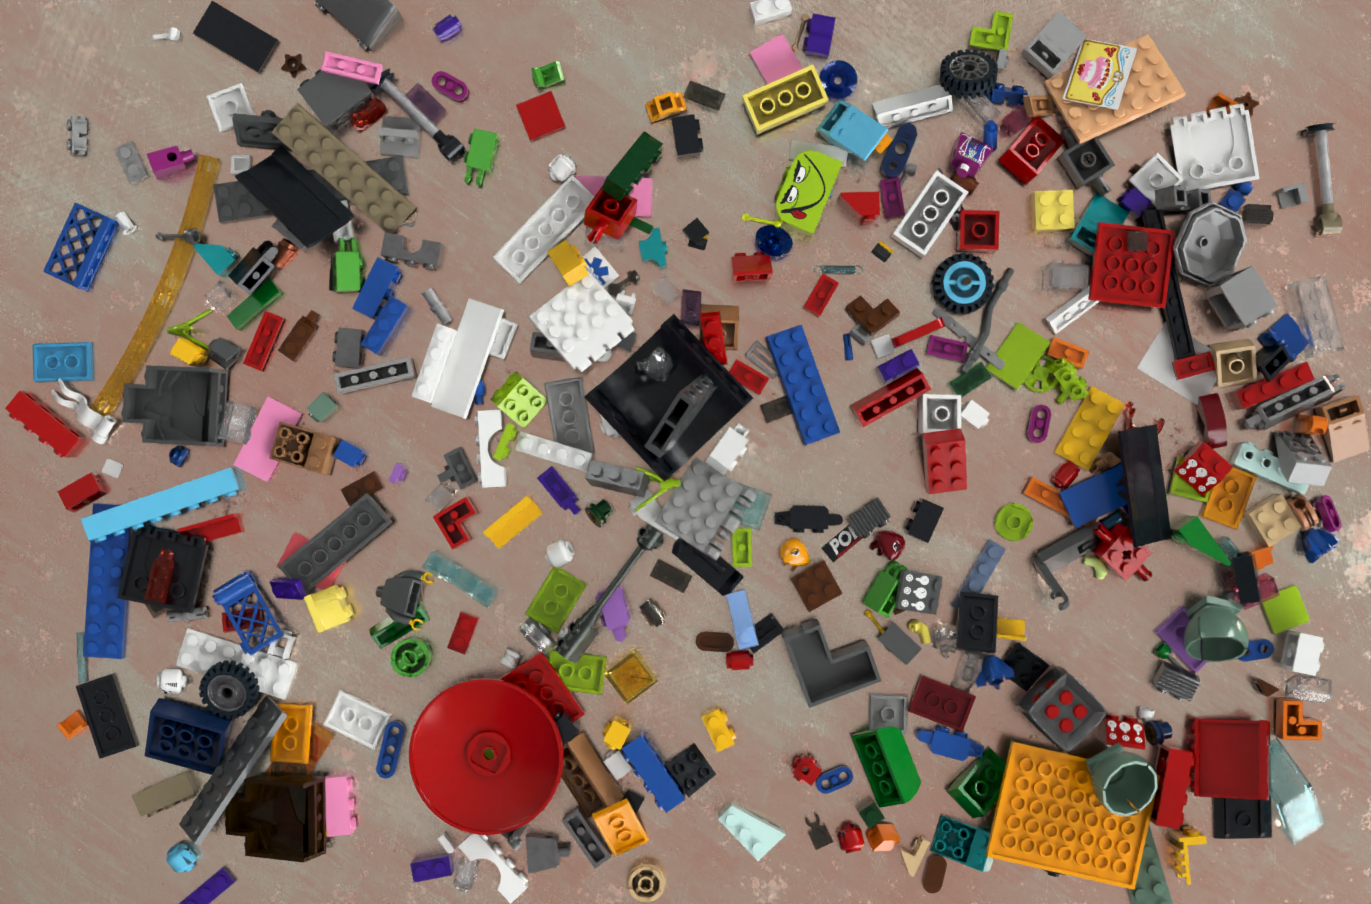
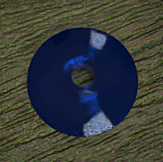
(840, 70)
(773, 241)

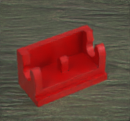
(82, 492)

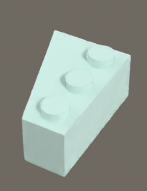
(751, 831)

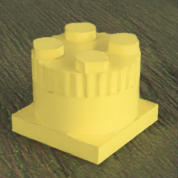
(328, 608)

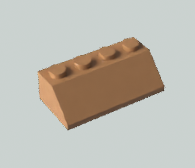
(588, 777)

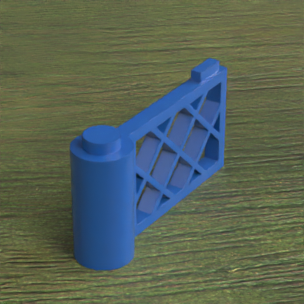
(237, 590)

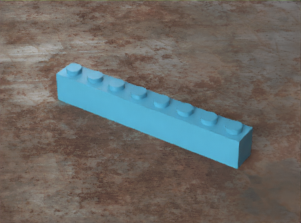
(160, 504)

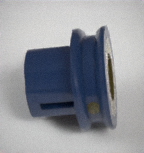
(1157, 732)

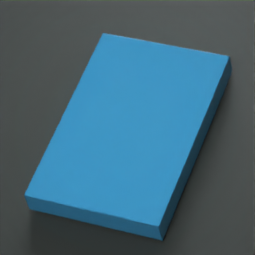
(62, 361)

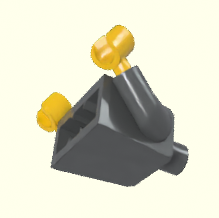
(401, 596)

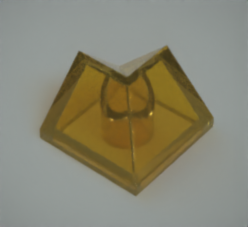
(630, 677)

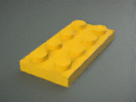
(1089, 428)

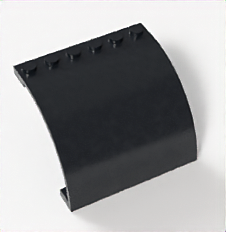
(637, 403)

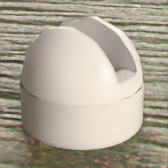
(1146, 713)

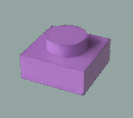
(398, 473)

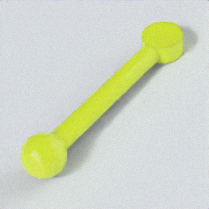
(745, 217)

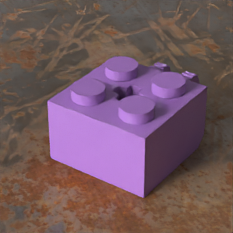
(615, 613)

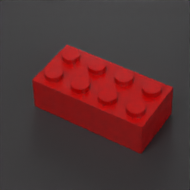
(1174, 769)

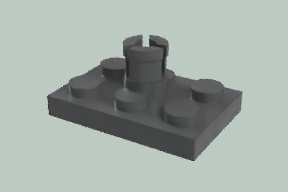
(257, 130)

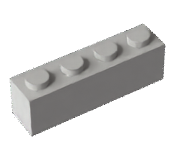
(374, 375)

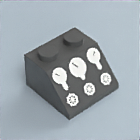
(918, 592)

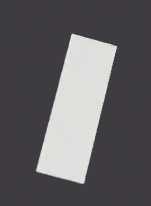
(544, 229)
(467, 358)

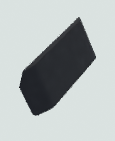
(715, 572)

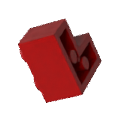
(451, 521)

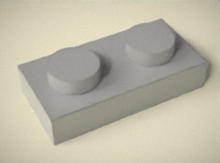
(131, 162)

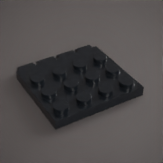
(187, 571)

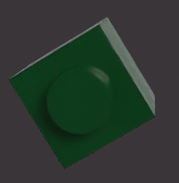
(870, 813)

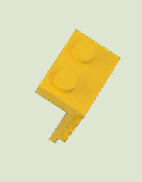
(1182, 838)

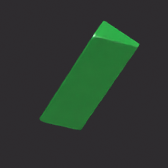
(254, 304)
(389, 630)

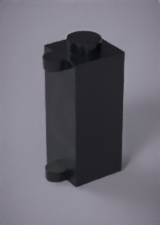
(1247, 578)

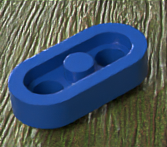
(1255, 650)
(835, 781)

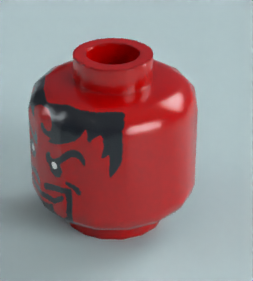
(850, 838)

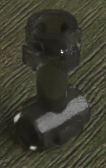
(614, 289)

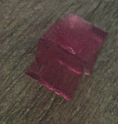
(1015, 121)

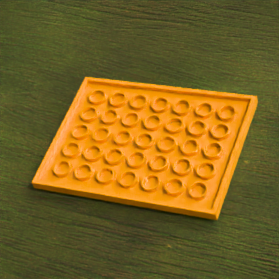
(1058, 825)

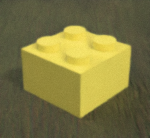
(1052, 211)

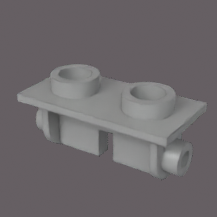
(77, 127)

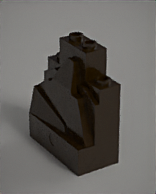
(280, 817)

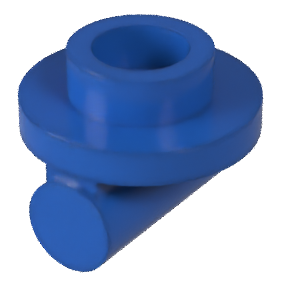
(178, 455)

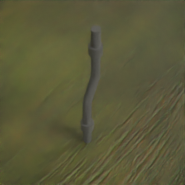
(973, 354)

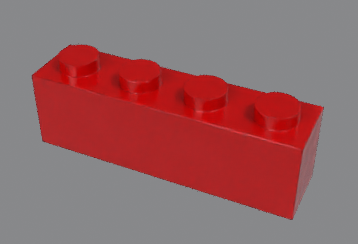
(1263, 390)
(890, 397)
(45, 424)

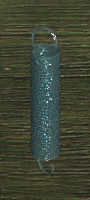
(830, 269)

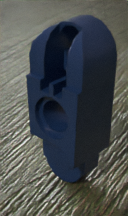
(906, 138)

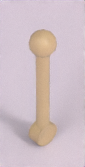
(794, 47)

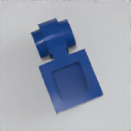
(1234, 200)

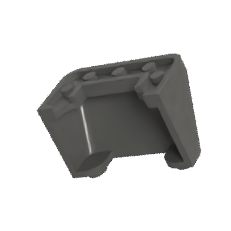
(364, 18)

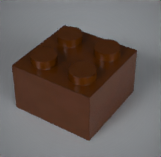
(815, 585)

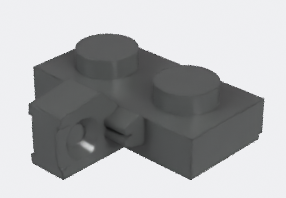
(457, 469)

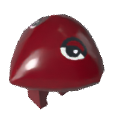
(890, 544)

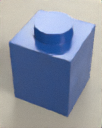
(349, 454)

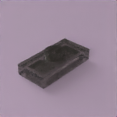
(776, 409)

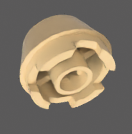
(645, 883)

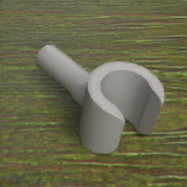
(909, 169)

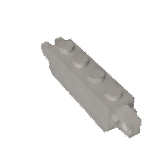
(1294, 402)

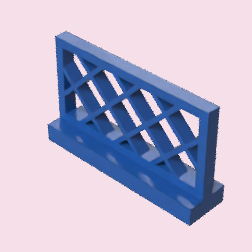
(95, 251)

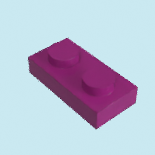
(892, 197)
(947, 348)

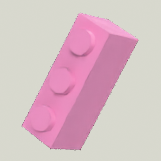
(339, 805)

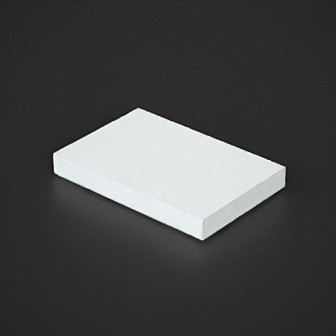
(357, 719)

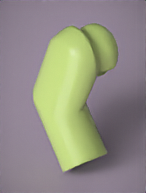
(1099, 566)

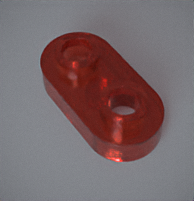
(368, 114)

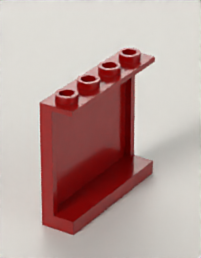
(1230, 759)

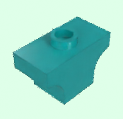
(654, 249)

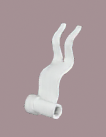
(100, 425)

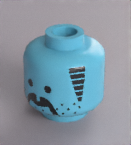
(180, 858)

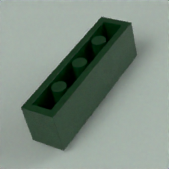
(632, 166)

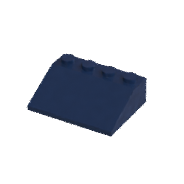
(187, 736)

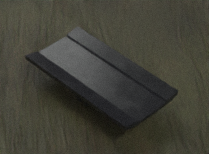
(295, 197)
(1144, 485)
(1242, 818)

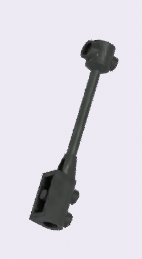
(581, 632)

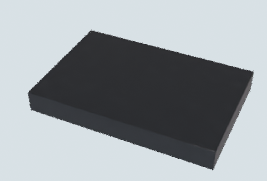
(977, 622)

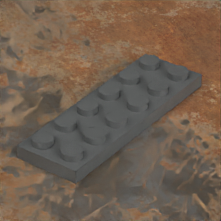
(336, 542)

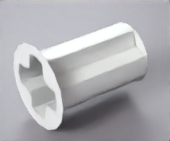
(125, 223)

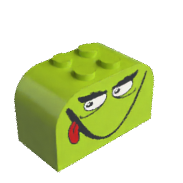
(806, 191)

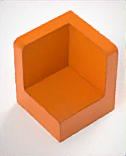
(1220, 100)
(1263, 556)
(73, 725)
(883, 837)

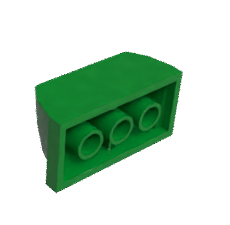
(887, 765)

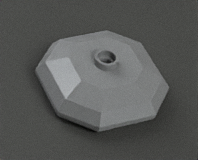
(1221, 245)

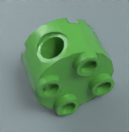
(411, 657)

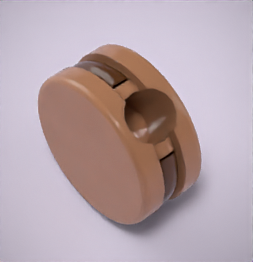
(1303, 511)

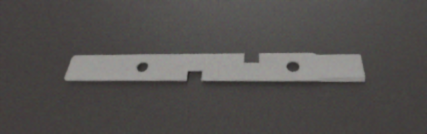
(971, 340)

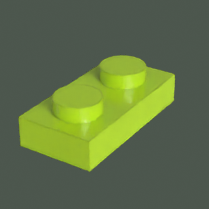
(502, 449)
(742, 548)

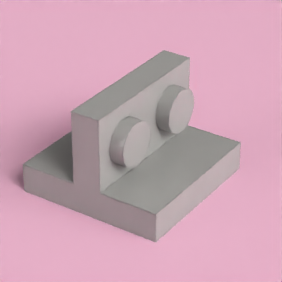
(399, 137)

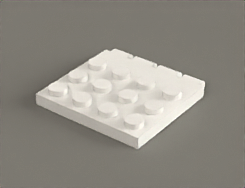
(1215, 148)
(582, 322)

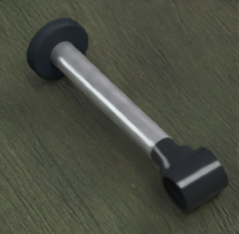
(447, 145)

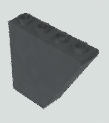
(680, 415)

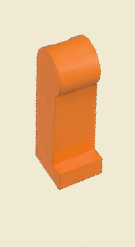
(1310, 424)

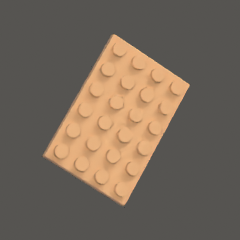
(1148, 87)

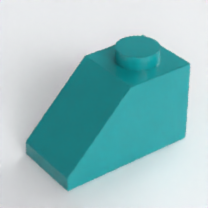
(217, 257)

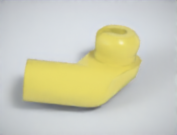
(922, 629)

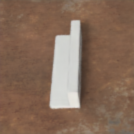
(913, 106)

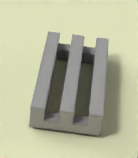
(752, 349)

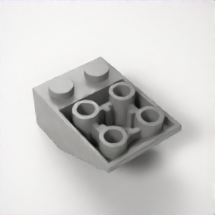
(1054, 45)
(1301, 459)

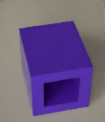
(1134, 202)

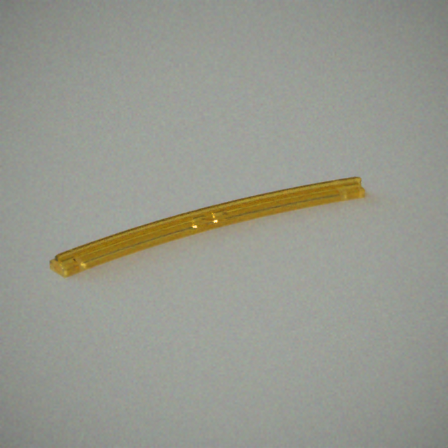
(157, 313)

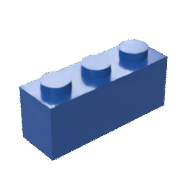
(377, 288)
(385, 325)

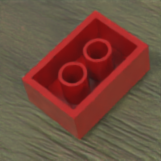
(945, 461)

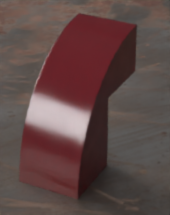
(1214, 419)

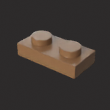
(1038, 106)

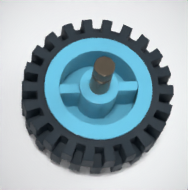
(963, 283)

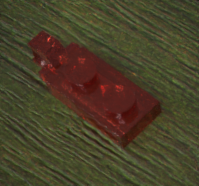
(160, 578)

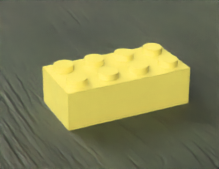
(785, 99)

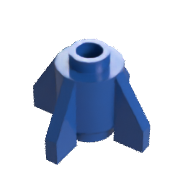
(1318, 543)
(993, 672)

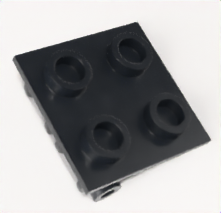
(1025, 665)
(691, 770)

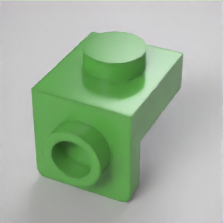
(547, 75)

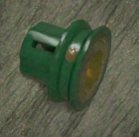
(599, 512)

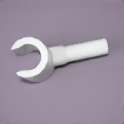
(173, 34)

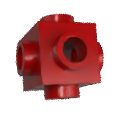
(810, 774)

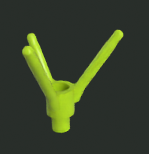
(183, 329)
(668, 484)

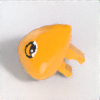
(794, 553)

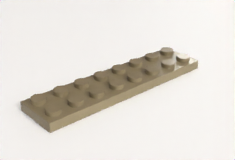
(343, 169)

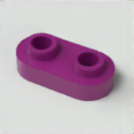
(450, 86)
(1039, 424)
(1328, 513)

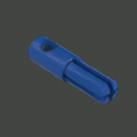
(848, 348)

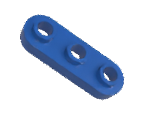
(387, 757)

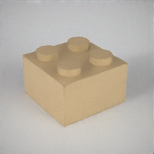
(1272, 520)

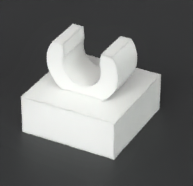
(626, 302)

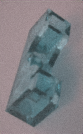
(461, 578)

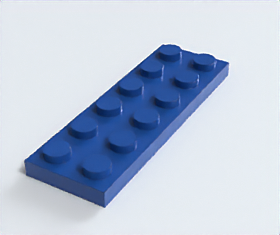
(802, 384)

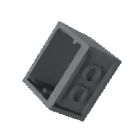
(335, 97)

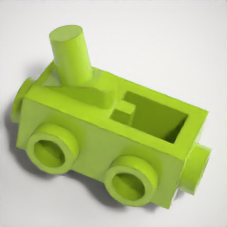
(1070, 381)

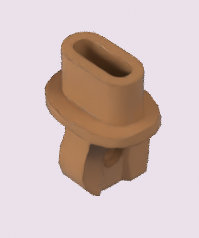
(1105, 462)

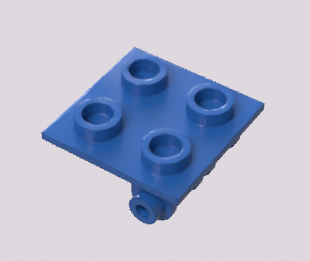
(1287, 333)

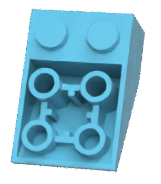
(851, 130)

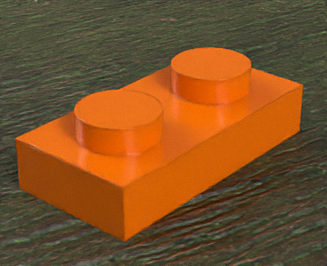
(1063, 349)

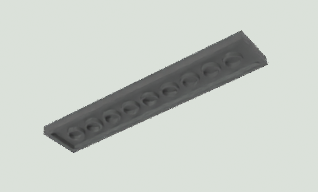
(238, 204)

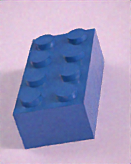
(653, 771)

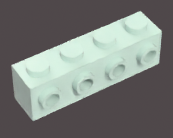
(1264, 466)

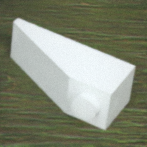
(648, 512)

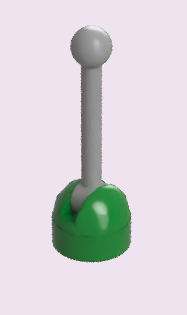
(1164, 651)

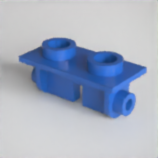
(1014, 94)

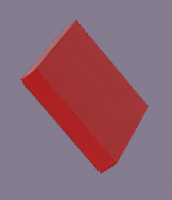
(540, 116)

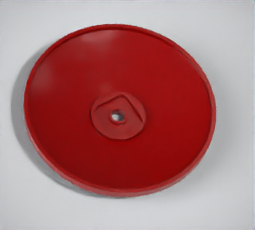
(451, 761)

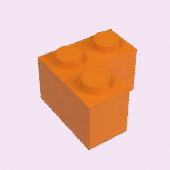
(1292, 725)

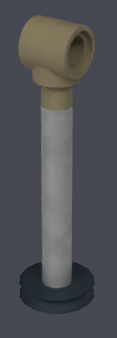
(1329, 221)

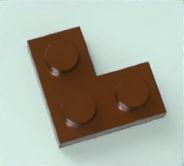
(872, 319)
(357, 489)

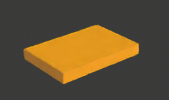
(1229, 498)
(292, 739)
(620, 827)

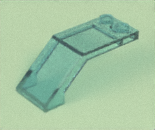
(1292, 794)

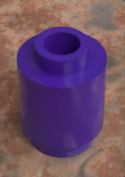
(447, 27)

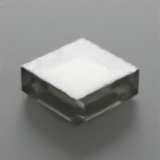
(1137, 241)

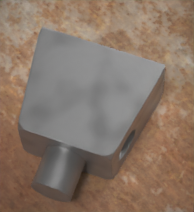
(544, 852)

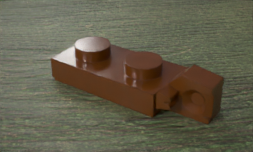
(299, 336)

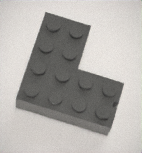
(828, 674)

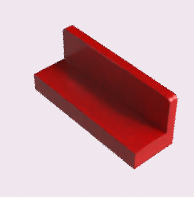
(215, 528)

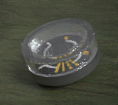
(537, 635)

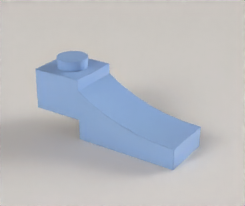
(742, 620)

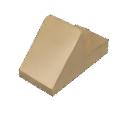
(913, 860)

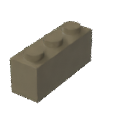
(165, 794)

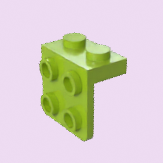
(519, 399)

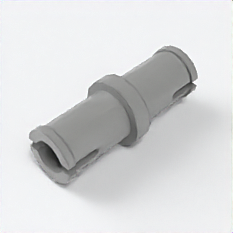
(437, 306)
(198, 613)

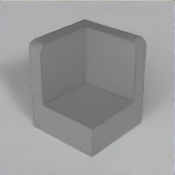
(1292, 195)

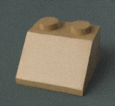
(1234, 362)

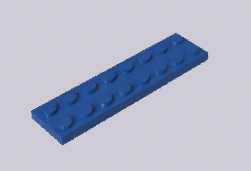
(104, 611)

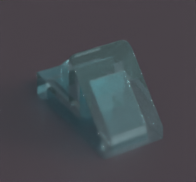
(1228, 548)

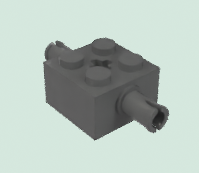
(1090, 172)

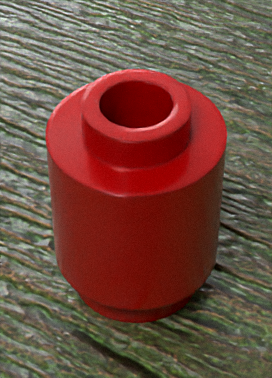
(1065, 475)
(739, 660)

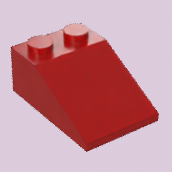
(1031, 150)
(751, 267)

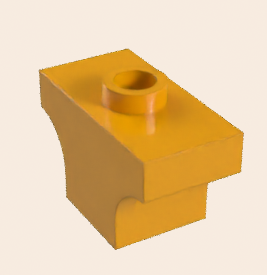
(665, 106)

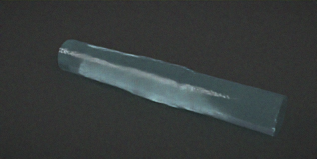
(81, 661)

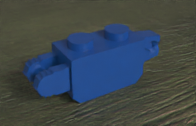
(950, 744)

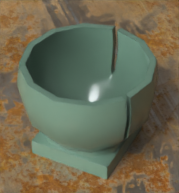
(1216, 630)
(1119, 777)

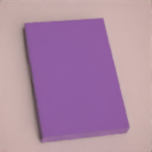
(1172, 633)

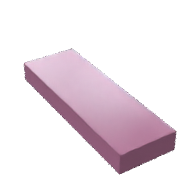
(351, 67)

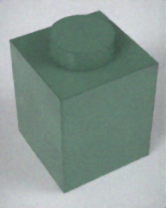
(322, 407)

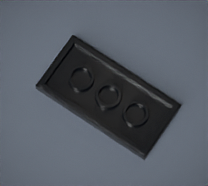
(235, 36)
(106, 716)

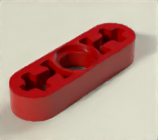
(918, 332)

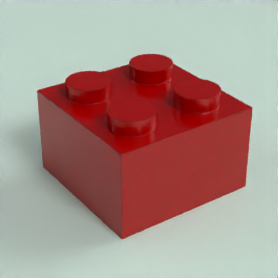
(978, 231)

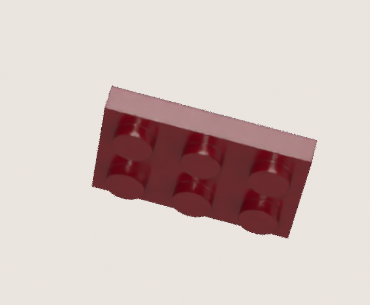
(941, 703)

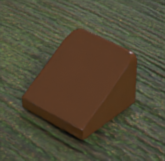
(1264, 688)

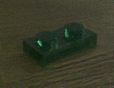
(967, 382)

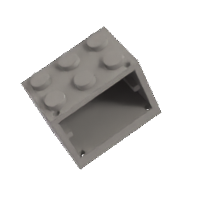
(1241, 299)

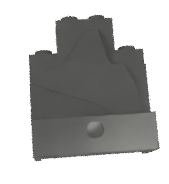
(178, 405)

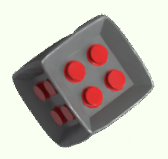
(1062, 709)

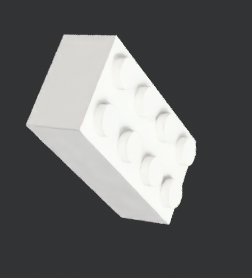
(929, 214)

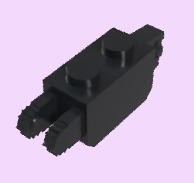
(807, 517)

